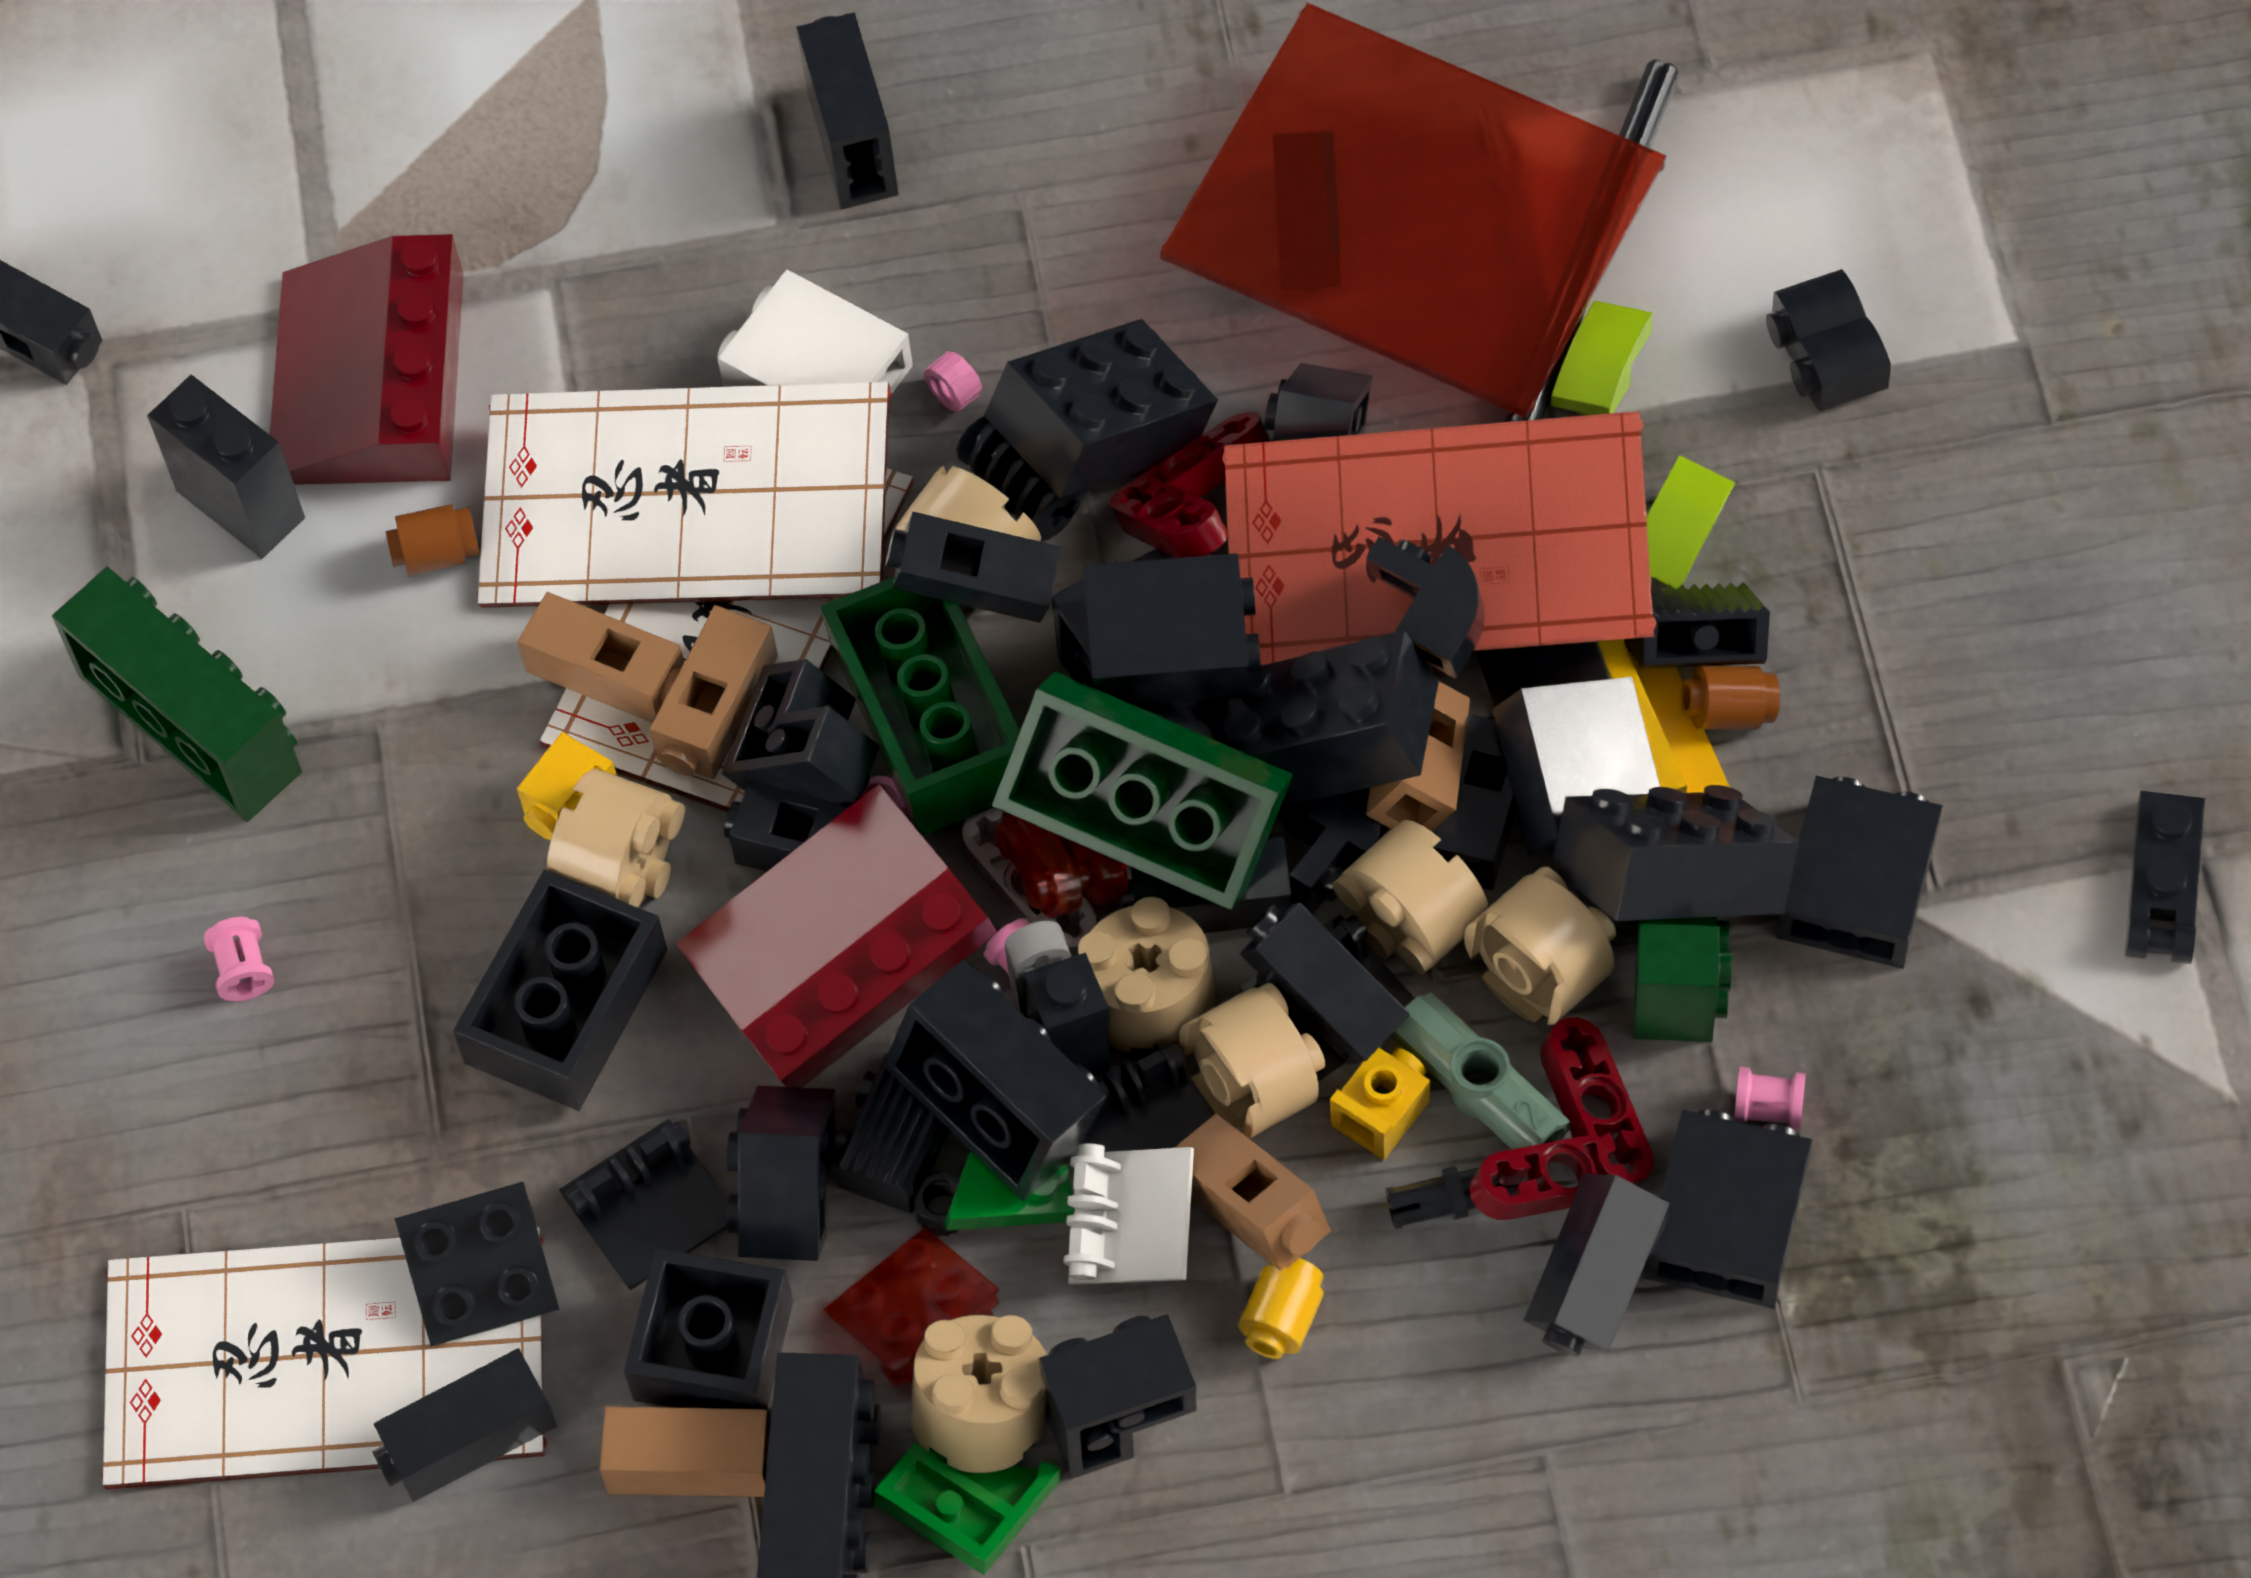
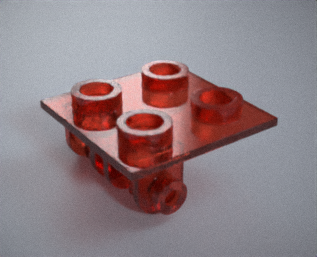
(905, 1296)

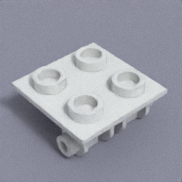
(1129, 1215)

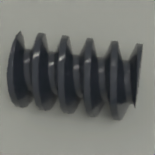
(1004, 468)

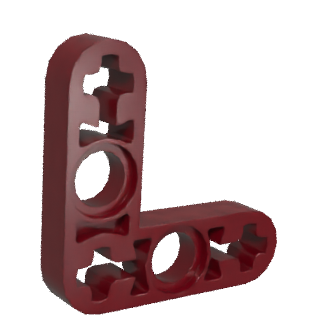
(1165, 501)
(1591, 1137)

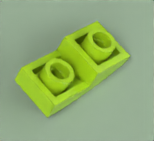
(1600, 359)
(1683, 519)

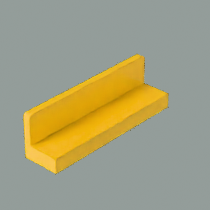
(1679, 750)

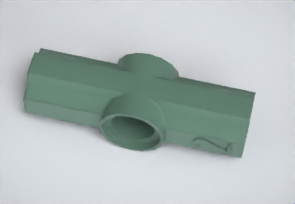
(1454, 1050)

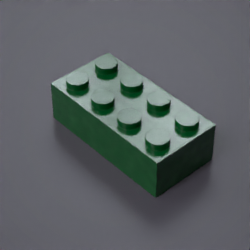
(179, 692)
(924, 699)
(1142, 790)

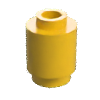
(1282, 1308)

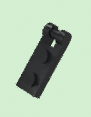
(2165, 875)

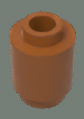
(432, 539)
(1730, 697)

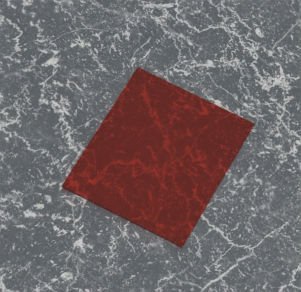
(1414, 209)

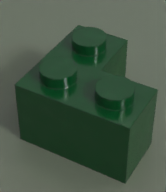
(1681, 978)

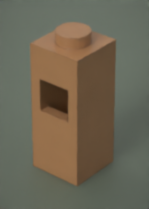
(600, 656)
(712, 693)
(1434, 793)
(1253, 1194)
(685, 1451)

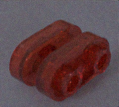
(1058, 868)

